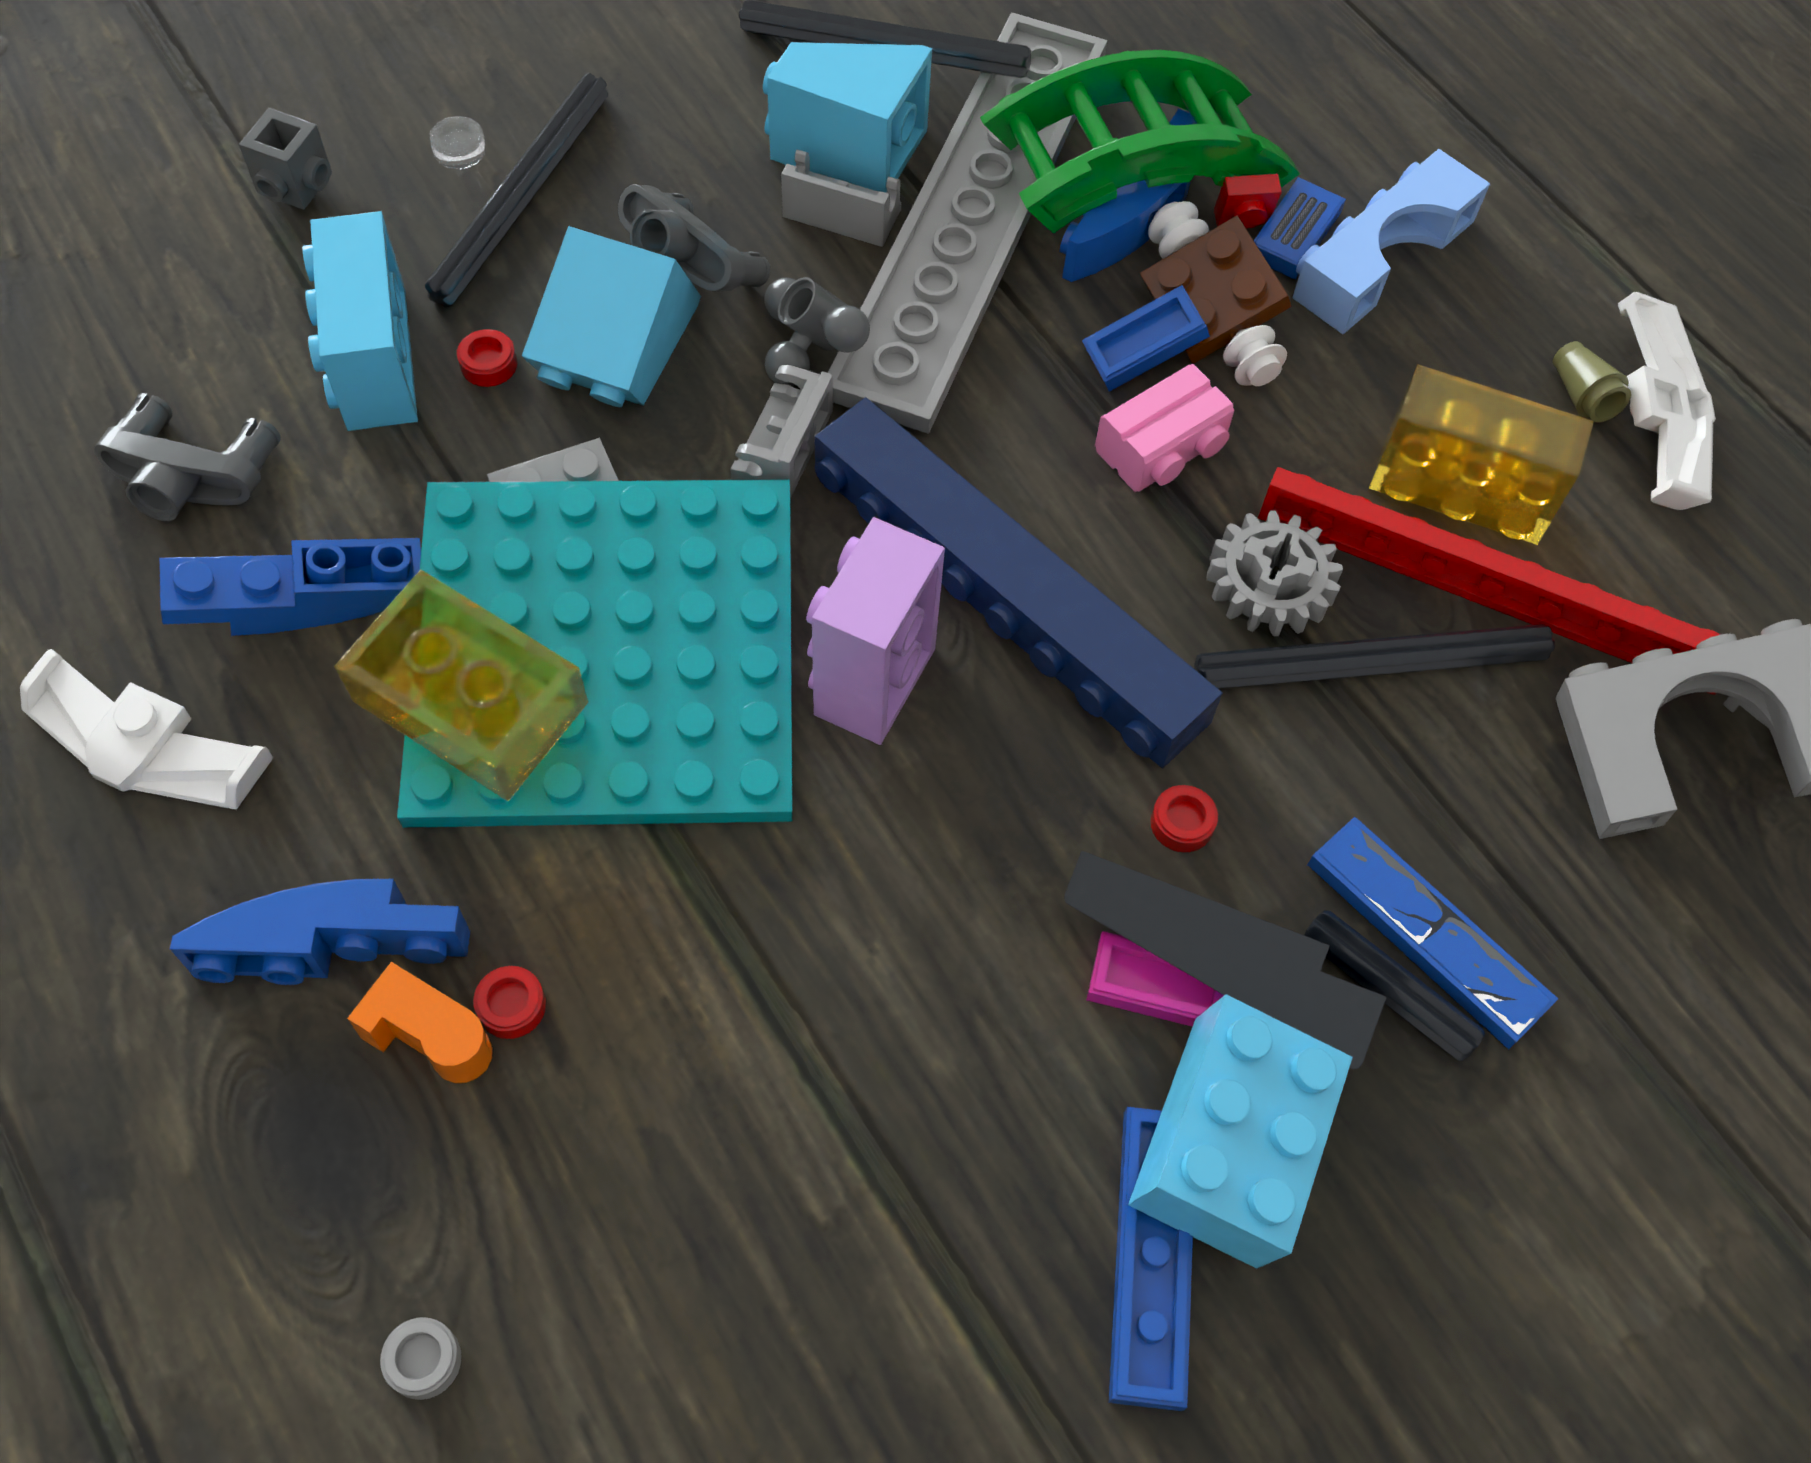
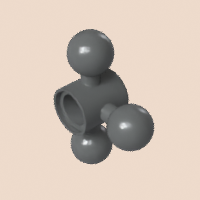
(815, 318)

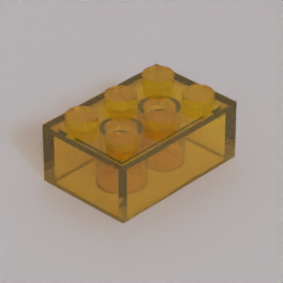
(1481, 455)
(463, 684)

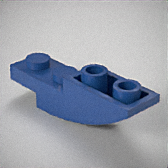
(1118, 225)
(280, 593)
(299, 929)

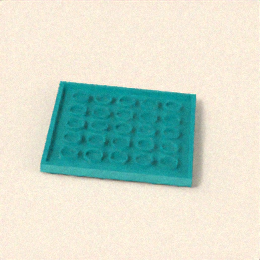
(678, 632)

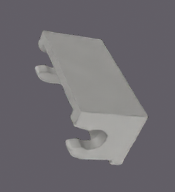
(838, 204)
(786, 428)

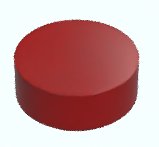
(487, 358)
(1184, 818)
(509, 1002)

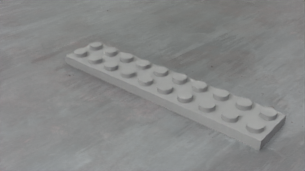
(954, 244)

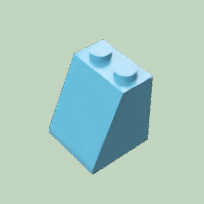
(849, 108)
(609, 318)

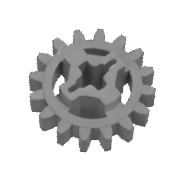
(1301, 586)

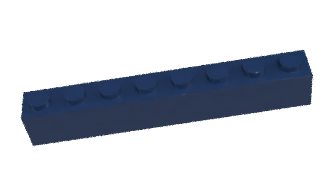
(1019, 585)

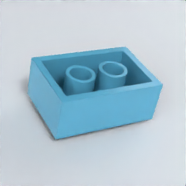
(360, 321)
(1242, 1133)

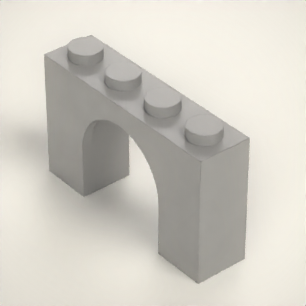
(1614, 713)

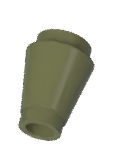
(1591, 382)

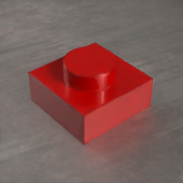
(1249, 198)

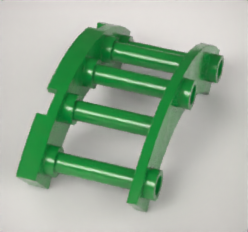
(1214, 147)

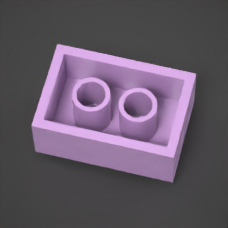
(874, 628)

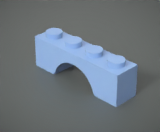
(1425, 207)

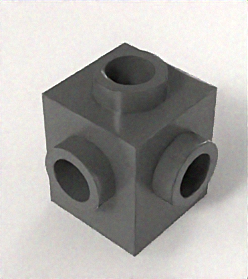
(286, 158)

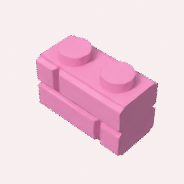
(1165, 429)

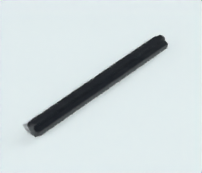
(825, 27)
(516, 191)
(1376, 656)

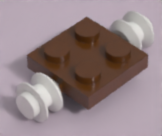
(1227, 286)

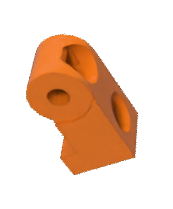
(426, 1021)

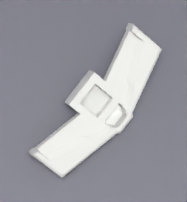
(1671, 401)
(137, 738)

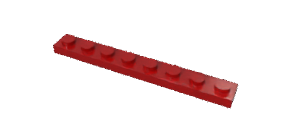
(1477, 571)

